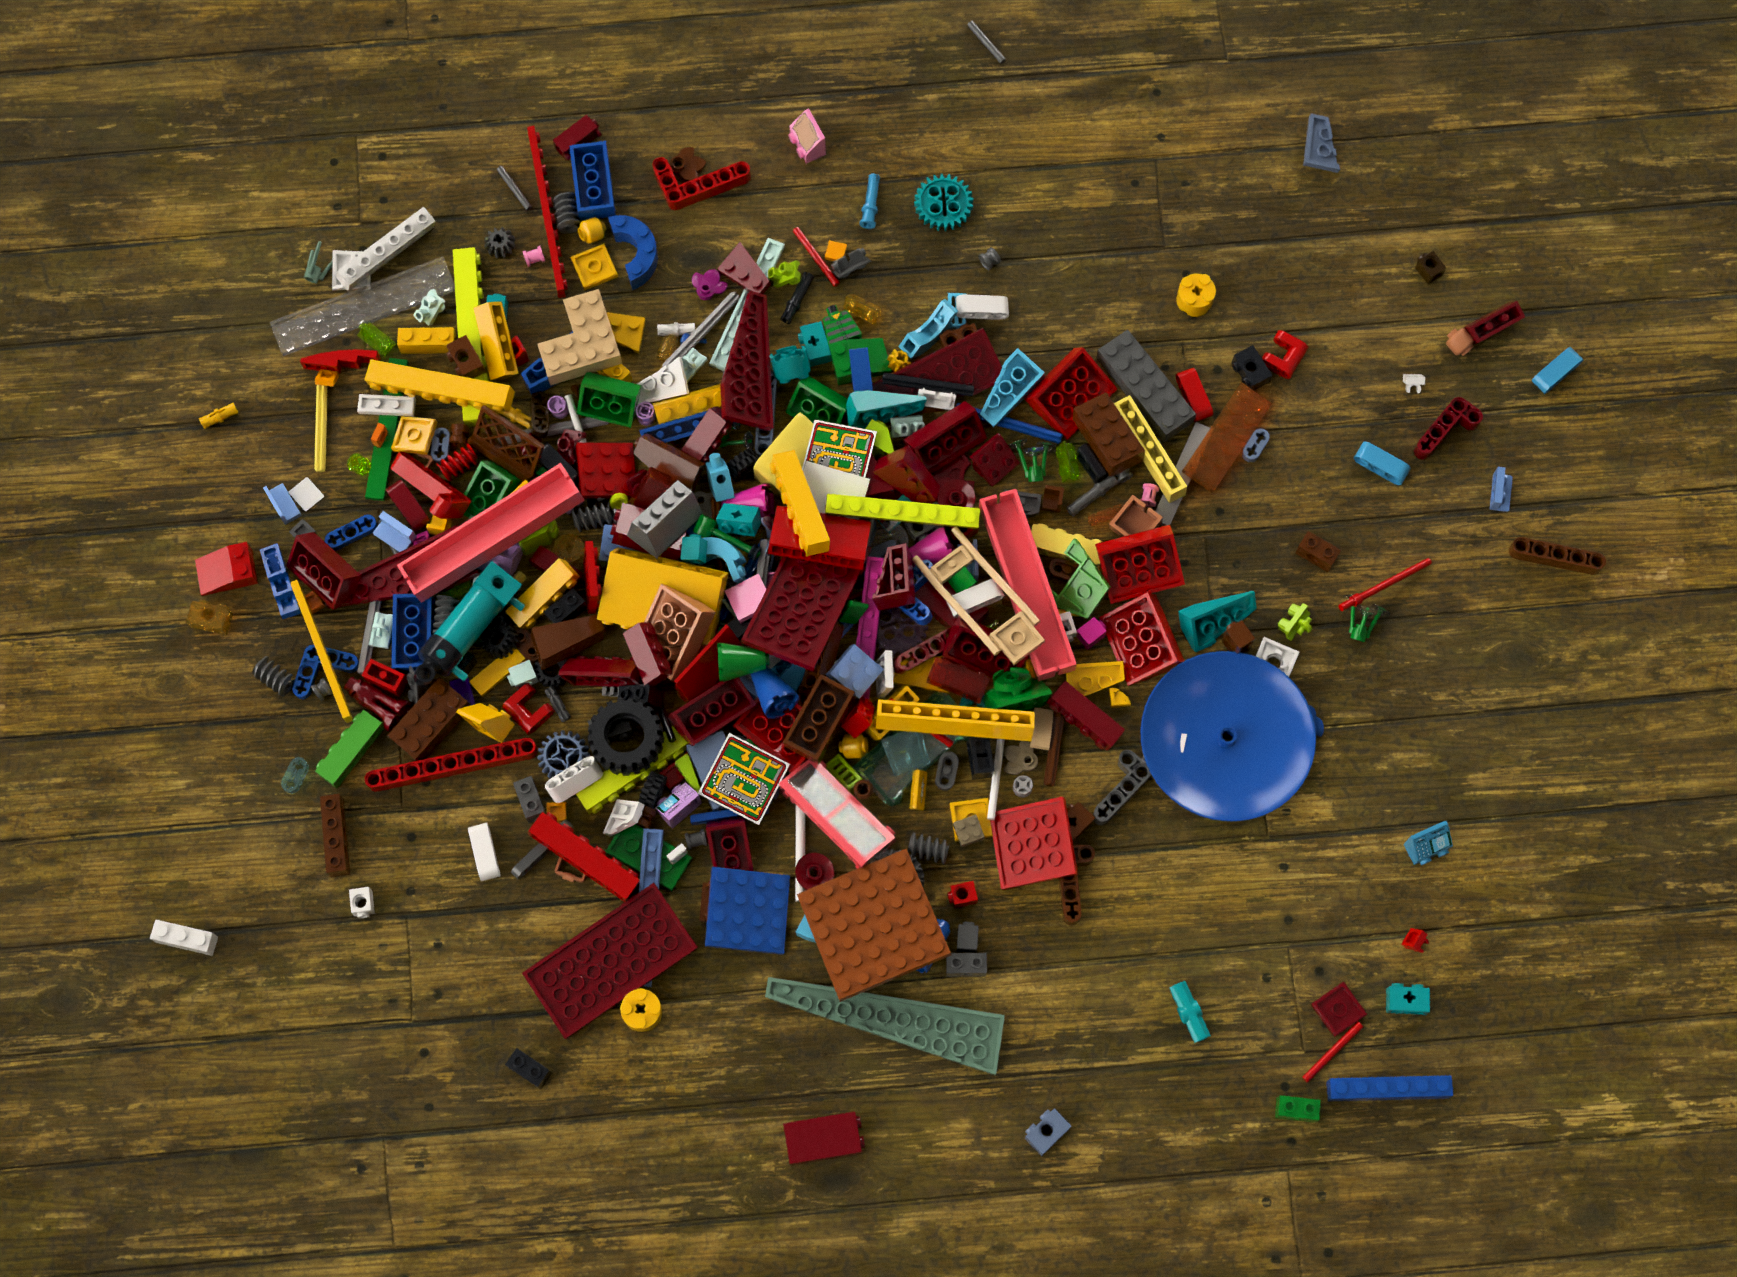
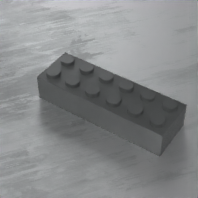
(1146, 384)

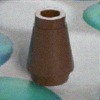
(860, 786)

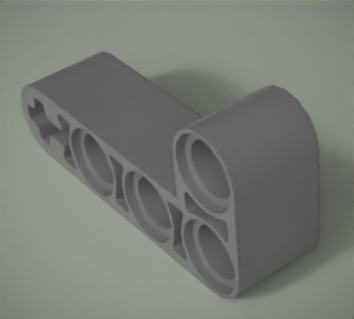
(1119, 791)

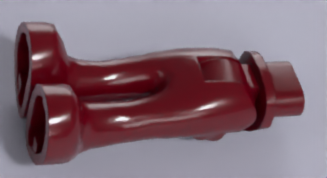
(367, 695)

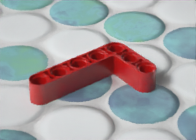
(698, 184)
(447, 500)

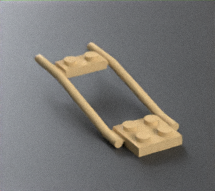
(1014, 637)

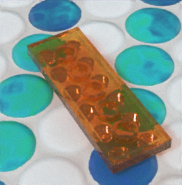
(1226, 437)

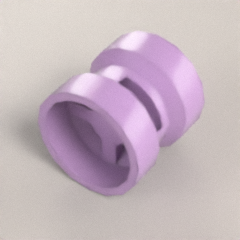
(555, 404)
(647, 417)

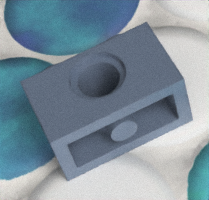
(1055, 1122)

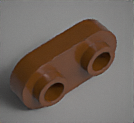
(1067, 569)
(526, 645)

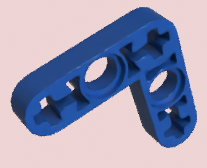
(919, 606)
(314, 663)

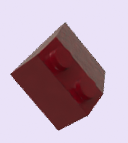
(730, 843)

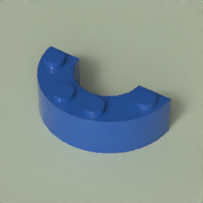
(639, 235)

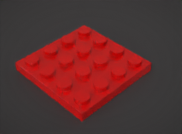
(1033, 843)

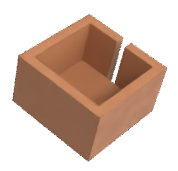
(1133, 519)

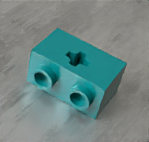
(815, 334)
(739, 519)
(1397, 1004)

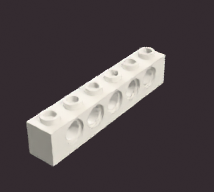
(385, 249)

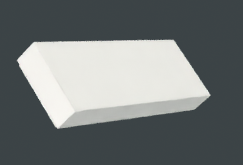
(386, 405)

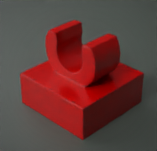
(1415, 939)

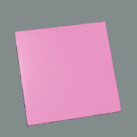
(746, 597)

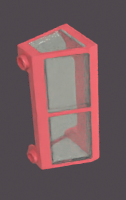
(837, 812)

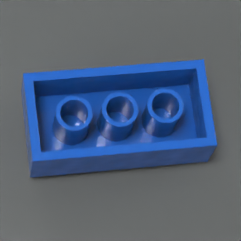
(592, 180)
(410, 630)

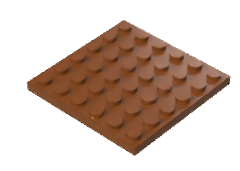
(873, 925)

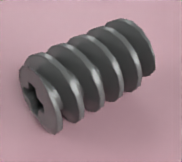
(566, 212)
(592, 517)
(445, 606)
(272, 676)
(928, 848)

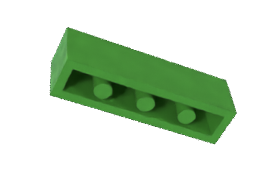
(349, 749)

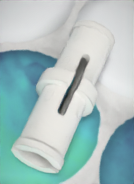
(675, 329)

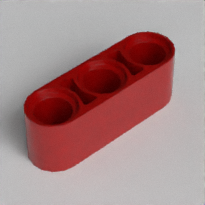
(1194, 393)

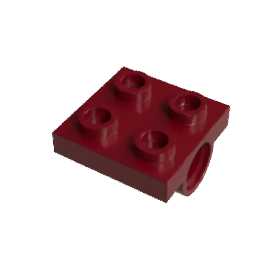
(994, 460)

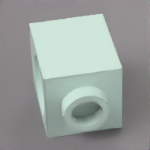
(522, 674)

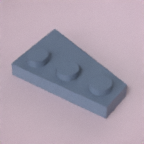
(1319, 145)

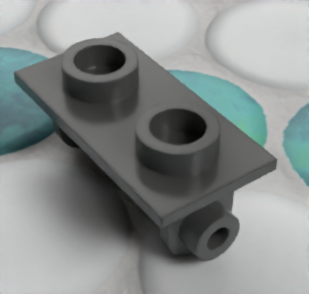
(843, 267)
(416, 691)

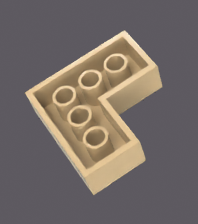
(588, 347)

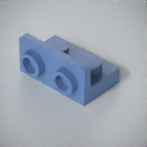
(1500, 490)

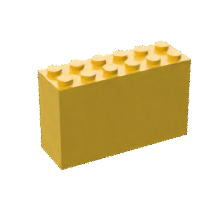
(636, 576)

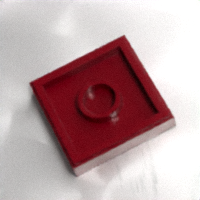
(1338, 1009)

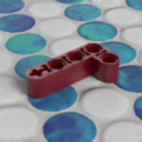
(1443, 429)
(924, 649)

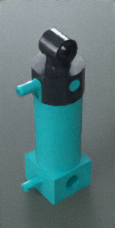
(466, 623)

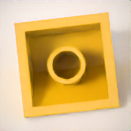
(487, 720)

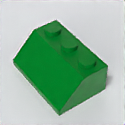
(817, 402)
(1033, 696)

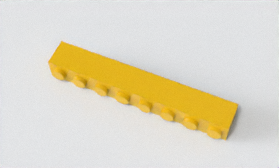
(439, 386)
(954, 720)

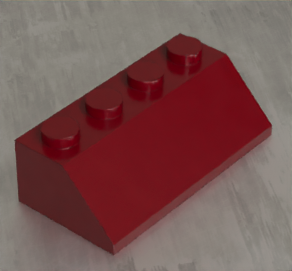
(947, 437)
(322, 569)
(969, 650)
(600, 672)
(711, 710)

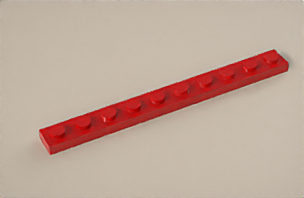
(549, 218)

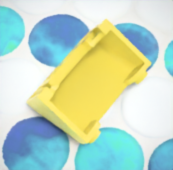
(793, 437)

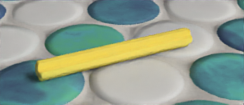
(321, 427)

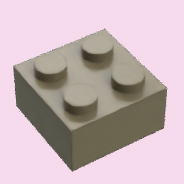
(968, 831)

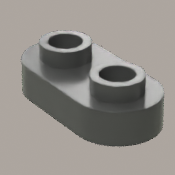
(946, 772)

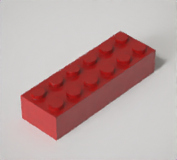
(583, 856)

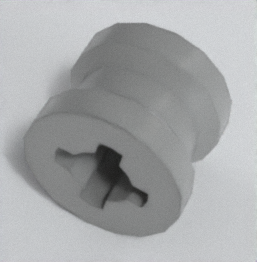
(1022, 782)

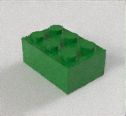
(608, 399)

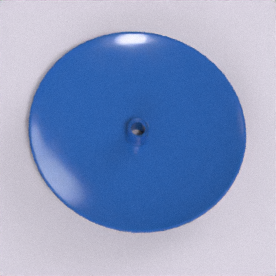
(1235, 697)

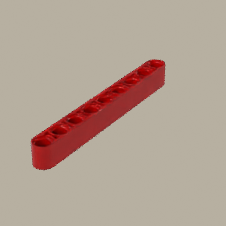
(442, 761)

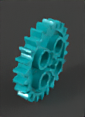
(926, 203)

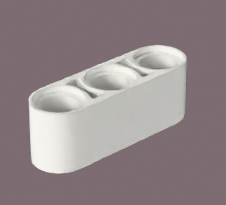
(982, 307)
(977, 596)
(574, 779)
(484, 851)

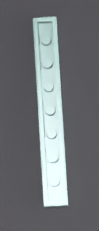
(768, 258)

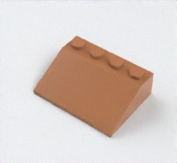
(679, 626)

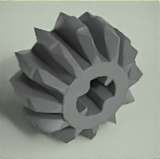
(497, 236)

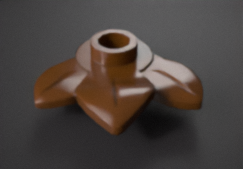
(689, 162)

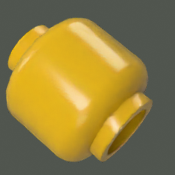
(592, 230)
(852, 747)

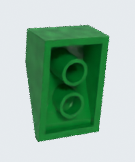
(841, 360)
(488, 487)

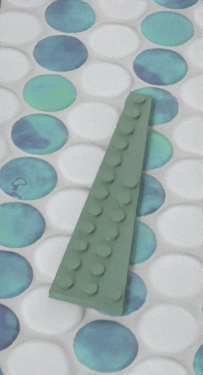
(941, 1030)

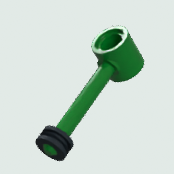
(707, 527)

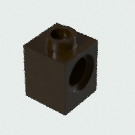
(1430, 274)

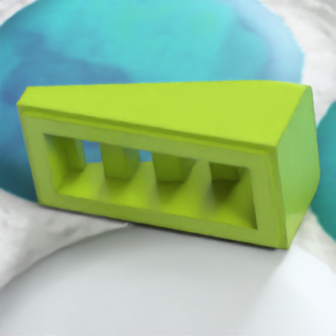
(686, 768)
(850, 782)

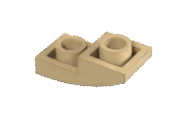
(1042, 728)

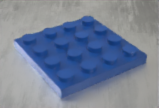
(747, 910)

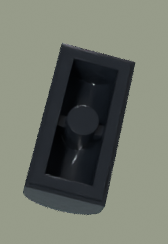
(1091, 463)

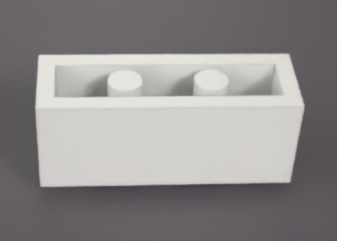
(184, 937)

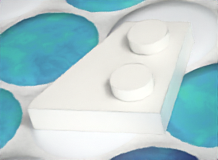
(623, 816)

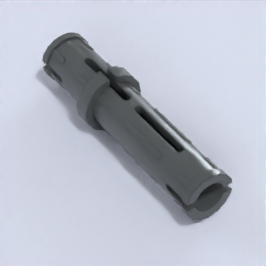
(1097, 491)

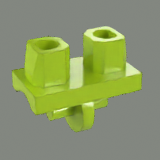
(785, 274)
(1299, 622)

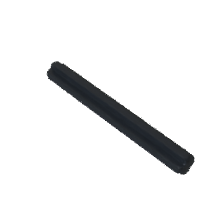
(928, 384)

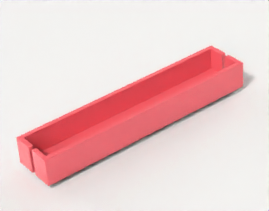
(490, 532)
(1026, 576)

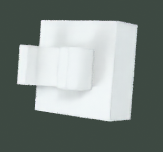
(1413, 380)

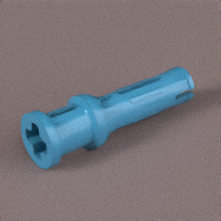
(869, 208)

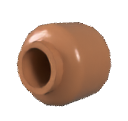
(1459, 341)

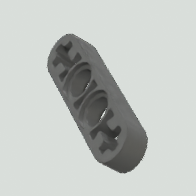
(532, 858)

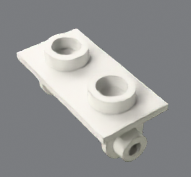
(938, 399)

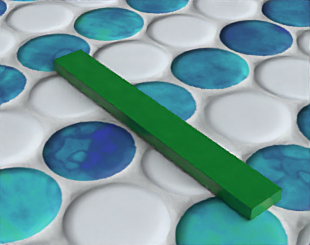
(382, 456)

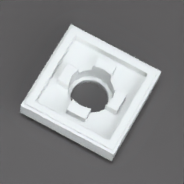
(1286, 655)
(884, 681)

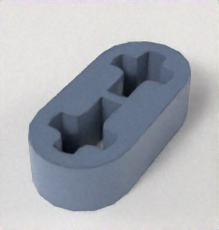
(1252, 443)
(436, 445)

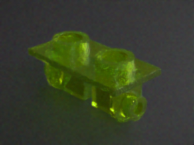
(375, 338)
(1066, 453)

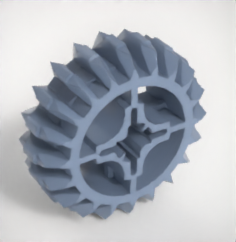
(556, 758)

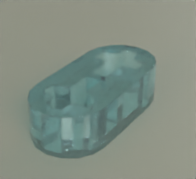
(298, 777)

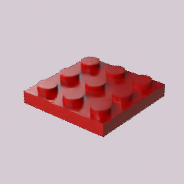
(604, 468)
(591, 575)

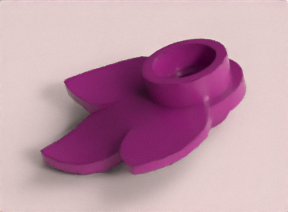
(708, 284)

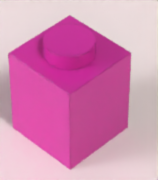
(1091, 632)

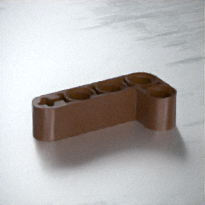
(1073, 886)

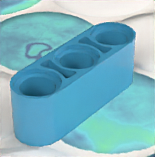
(1557, 370)
(1382, 463)

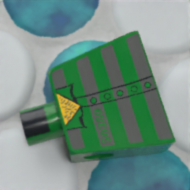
(840, 326)

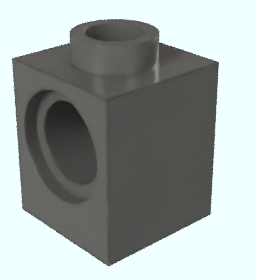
(967, 937)

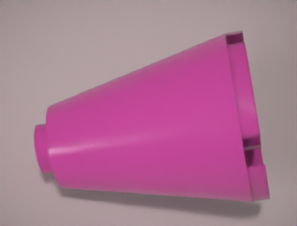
(757, 497)
(933, 547)

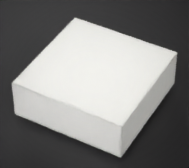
(677, 854)

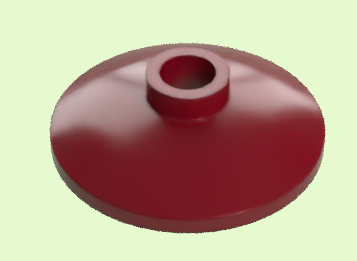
(958, 489)
(818, 863)

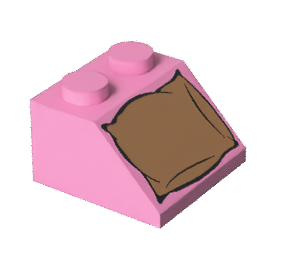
(807, 137)

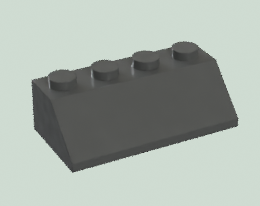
(665, 519)

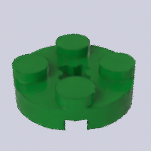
(1012, 681)

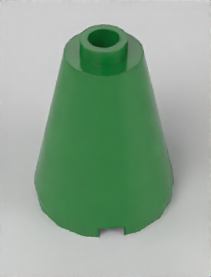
(739, 661)

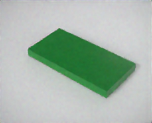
(628, 849)

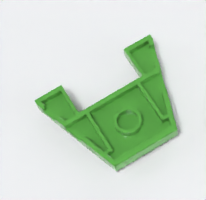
(1085, 587)

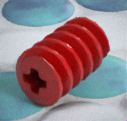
(458, 462)

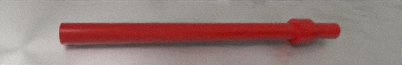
(1357, 599)

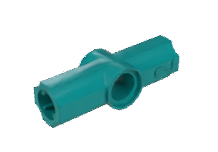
(1189, 1012)

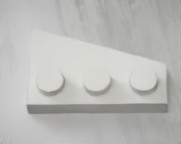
(665, 383)

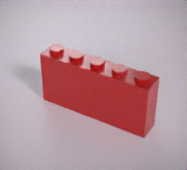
(846, 535)

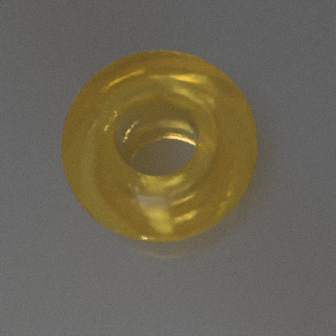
(667, 347)

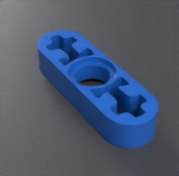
(348, 540)

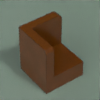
(1052, 498)

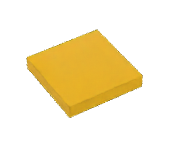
(594, 267)
(414, 435)
(968, 808)

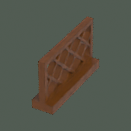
(501, 453)

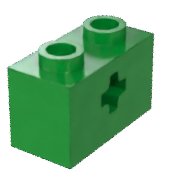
(1297, 1109)

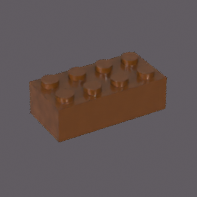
(1108, 434)
(819, 719)
(429, 720)

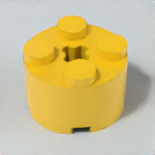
(1196, 294)
(641, 998)

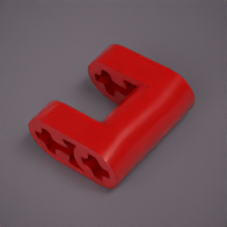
(1295, 352)
(521, 715)

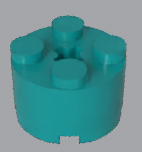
(790, 364)

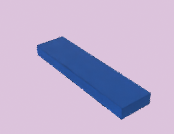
(703, 818)

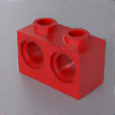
(858, 717)

